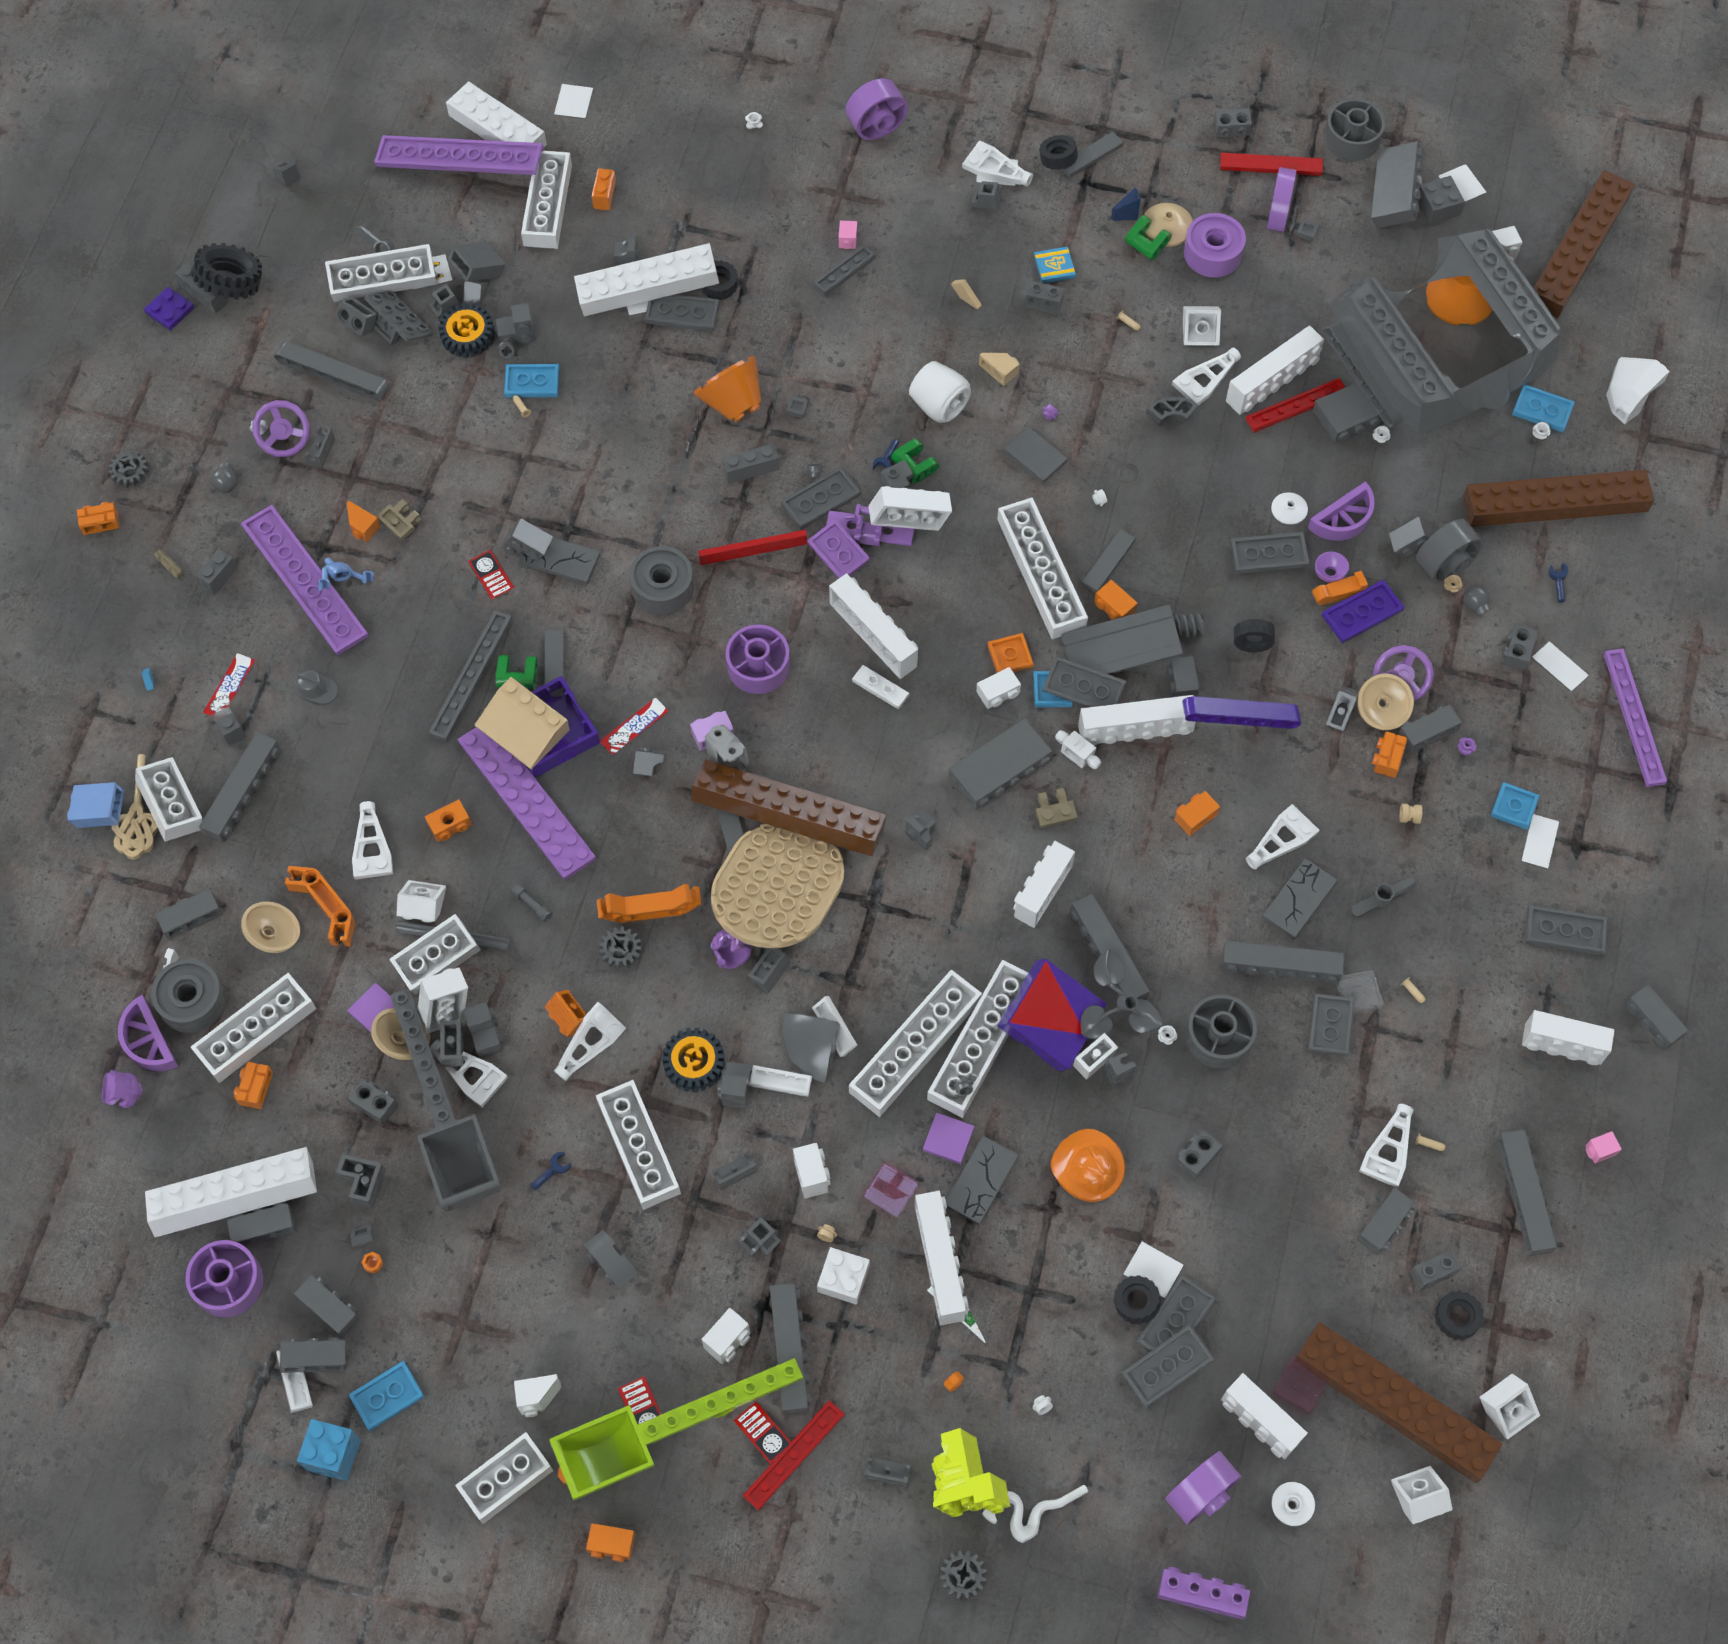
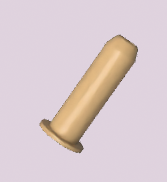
(1128, 321)
(524, 411)
(1413, 990)
(1429, 1143)

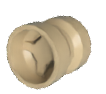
(1410, 813)

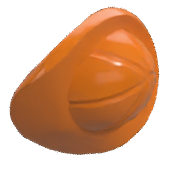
(1089, 1165)

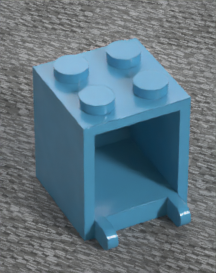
(329, 1450)

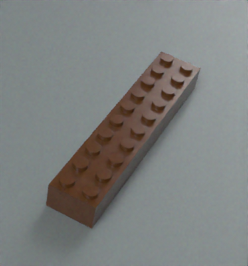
(1582, 241)
(1558, 498)
(788, 807)
(1399, 1403)

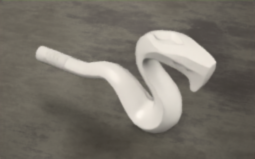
(1025, 1533)

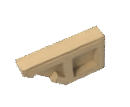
(966, 293)

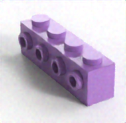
(1203, 1593)

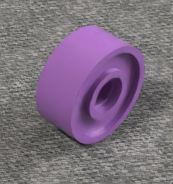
(876, 109)
(1214, 245)
(761, 673)
(237, 1291)
(1204, 1489)

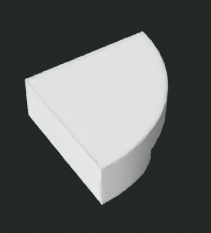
(171, 956)

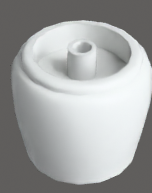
(940, 391)

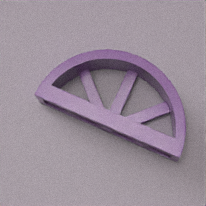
(1281, 199)
(1340, 507)
(126, 1021)

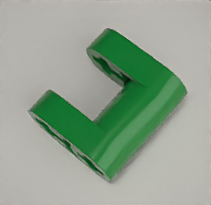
(1148, 248)
(921, 470)
(526, 679)

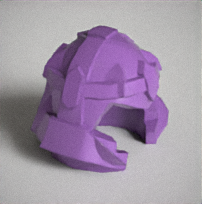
(729, 950)
(123, 1086)

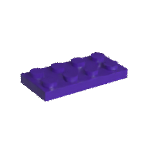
(1362, 611)

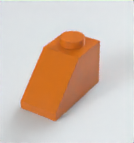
(362, 523)

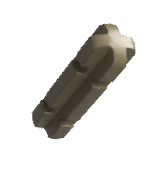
(168, 563)

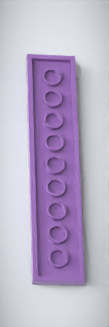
(459, 155)
(301, 578)
(529, 804)

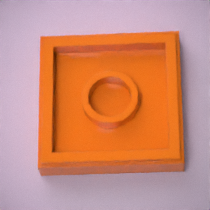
(1011, 653)

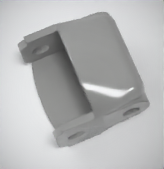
(726, 748)

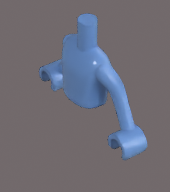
(339, 572)

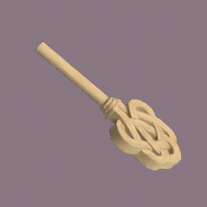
(130, 826)

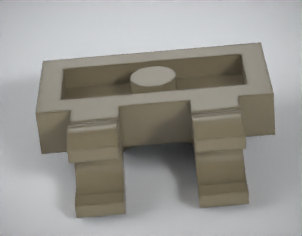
(396, 523)
(1055, 814)

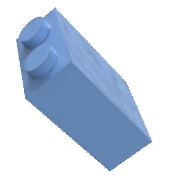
(95, 805)

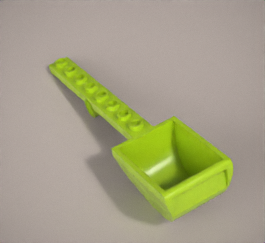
(617, 1446)

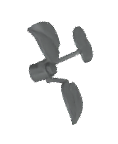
(1094, 1020)

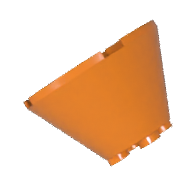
(1457, 301)
(733, 390)

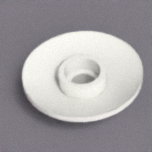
(1287, 514)
(1300, 1496)

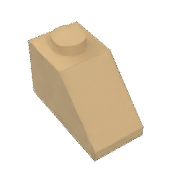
(1000, 366)

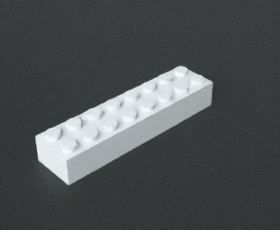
(646, 279)
(1042, 568)
(978, 1041)
(915, 1043)
(230, 1192)

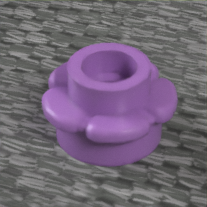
(1050, 412)
(1464, 749)

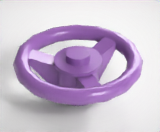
(281, 428)
(1404, 669)

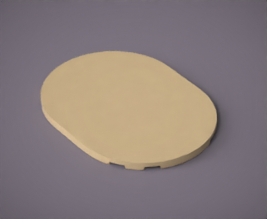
(776, 887)

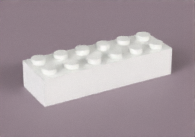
(491, 118)
(547, 201)
(381, 272)
(1274, 370)
(873, 625)
(1134, 721)
(253, 1027)
(638, 1144)
(941, 1262)

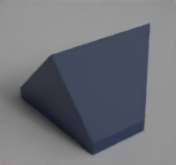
(1128, 207)

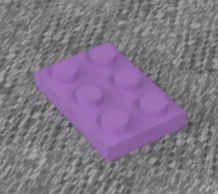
(838, 550)

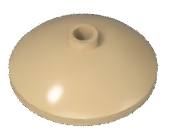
(1176, 224)
(1397, 700)
(273, 920)
(387, 1031)

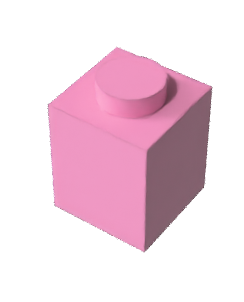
(848, 234)
(1603, 1147)

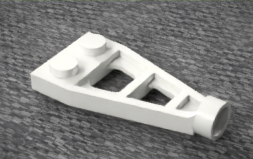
(980, 155)
(1192, 389)
(1296, 823)
(375, 865)
(605, 1023)
(485, 1086)
(1380, 1168)

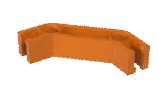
(326, 900)
(649, 906)

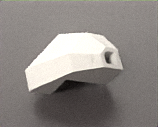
(1631, 385)

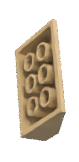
(522, 723)

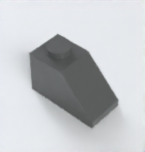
(1342, 708)
(228, 725)

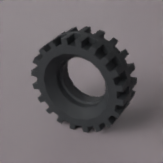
(227, 258)

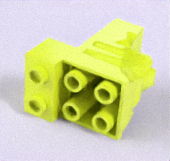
(961, 1478)

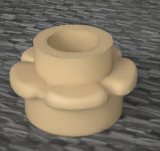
(1454, 579)
(826, 1233)

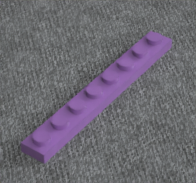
(1635, 718)

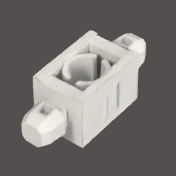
(1078, 749)

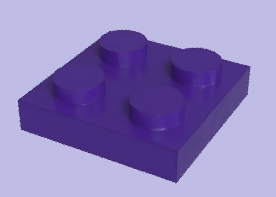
(169, 308)

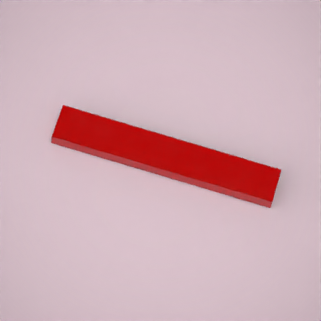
(1270, 163)
(1292, 406)
(752, 547)
(793, 1457)

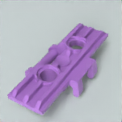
(867, 533)

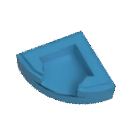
(148, 679)

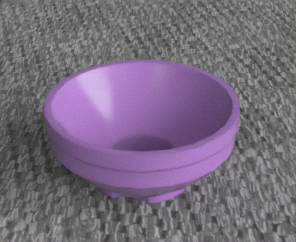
(1333, 561)

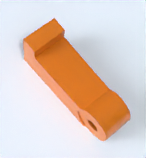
(1340, 589)

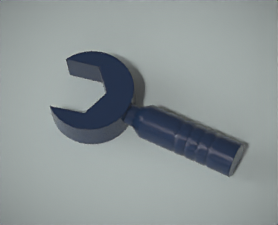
(884, 461)
(1559, 576)
(549, 1172)

